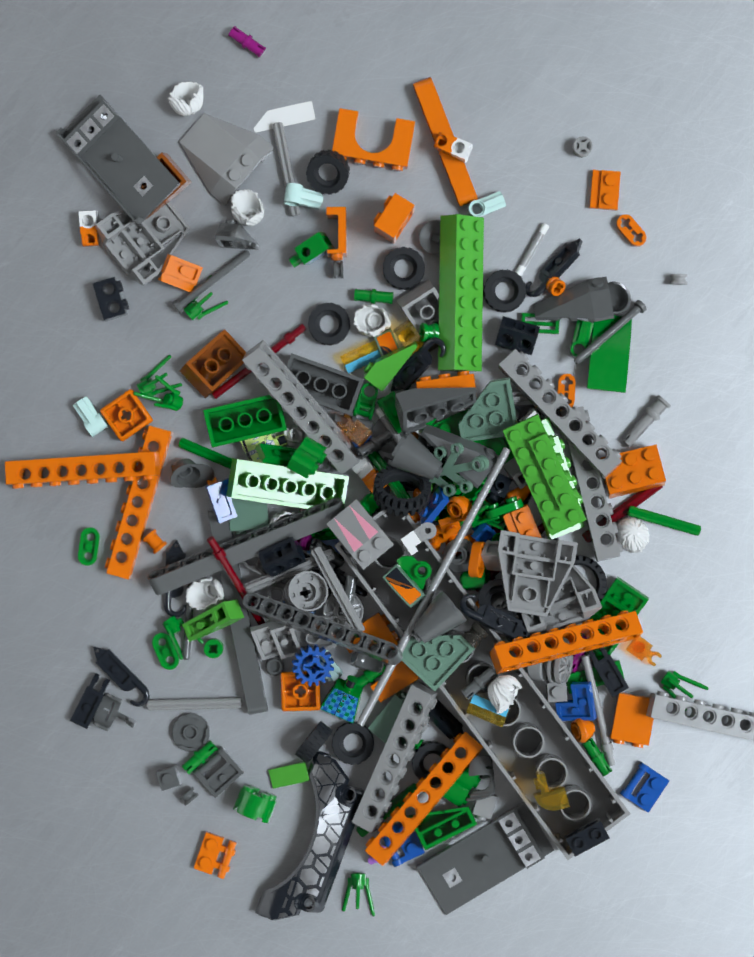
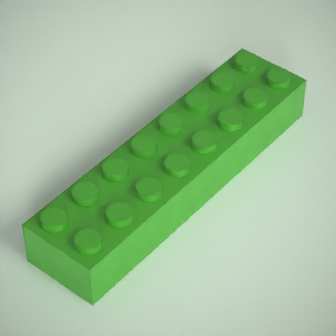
(461, 292)

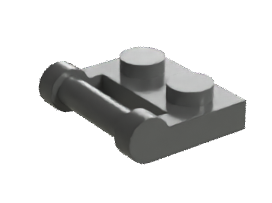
(223, 776)

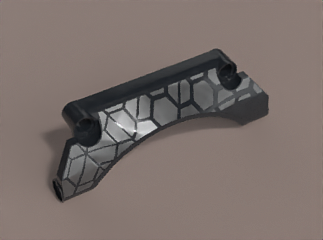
(331, 835)

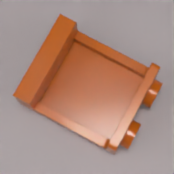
(341, 214)
(630, 720)

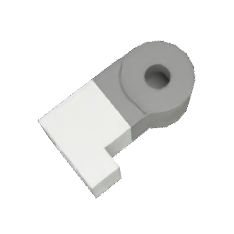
(424, 531)

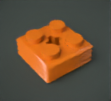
(114, 412)
(292, 701)

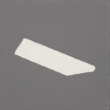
(287, 115)

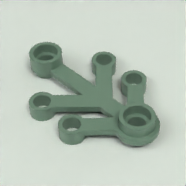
(451, 470)

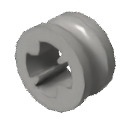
(678, 279)

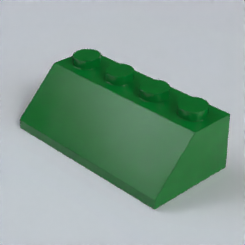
(244, 420)

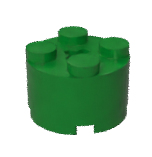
(255, 804)

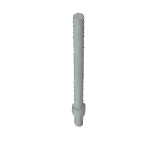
(607, 745)

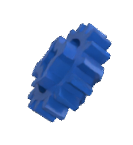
(318, 671)

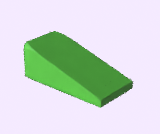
(289, 774)

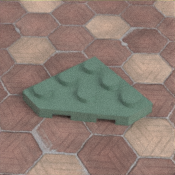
(490, 413)
(436, 658)

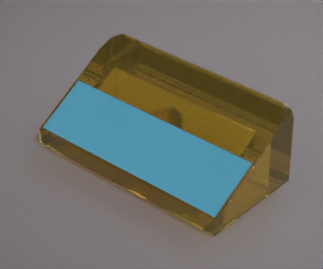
(360, 357)
(485, 710)

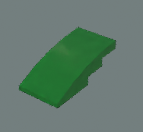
(610, 361)
(618, 598)

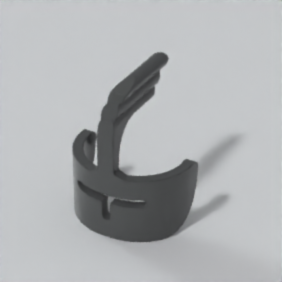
(101, 714)
(482, 766)

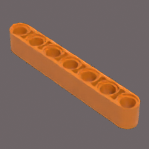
(438, 122)

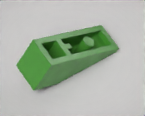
(386, 367)
(213, 620)

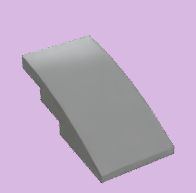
(277, 639)

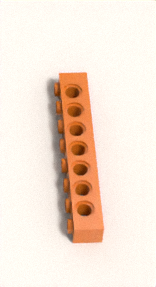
(15, 469)
(142, 513)
(505, 662)
(383, 855)

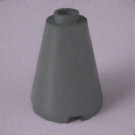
(415, 458)
(437, 619)

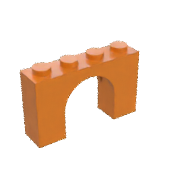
(395, 155)
(402, 674)

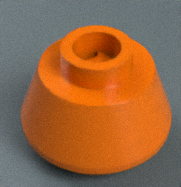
(459, 507)
(582, 730)

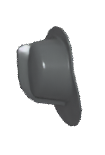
(189, 474)

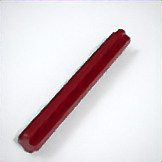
(621, 511)

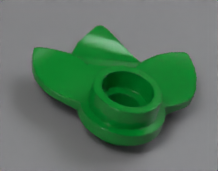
(411, 566)

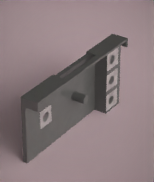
(119, 159)
(485, 858)

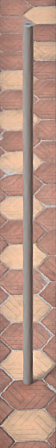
(435, 582)

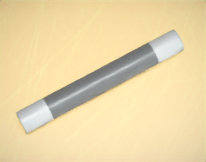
(532, 248)
(382, 417)

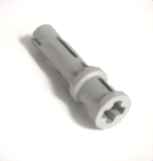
(652, 414)

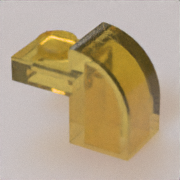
(407, 334)
(549, 799)

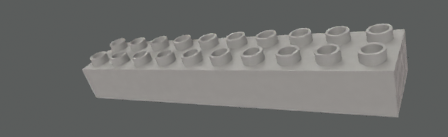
(532, 733)

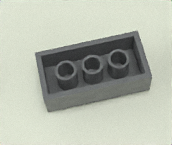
(327, 385)

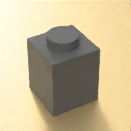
(169, 777)

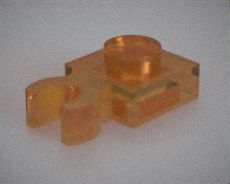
(355, 431)
(641, 648)

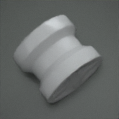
(584, 144)

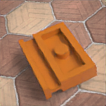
(605, 190)
(180, 273)
(521, 522)

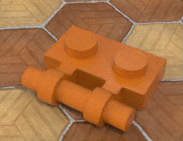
(446, 531)
(209, 853)

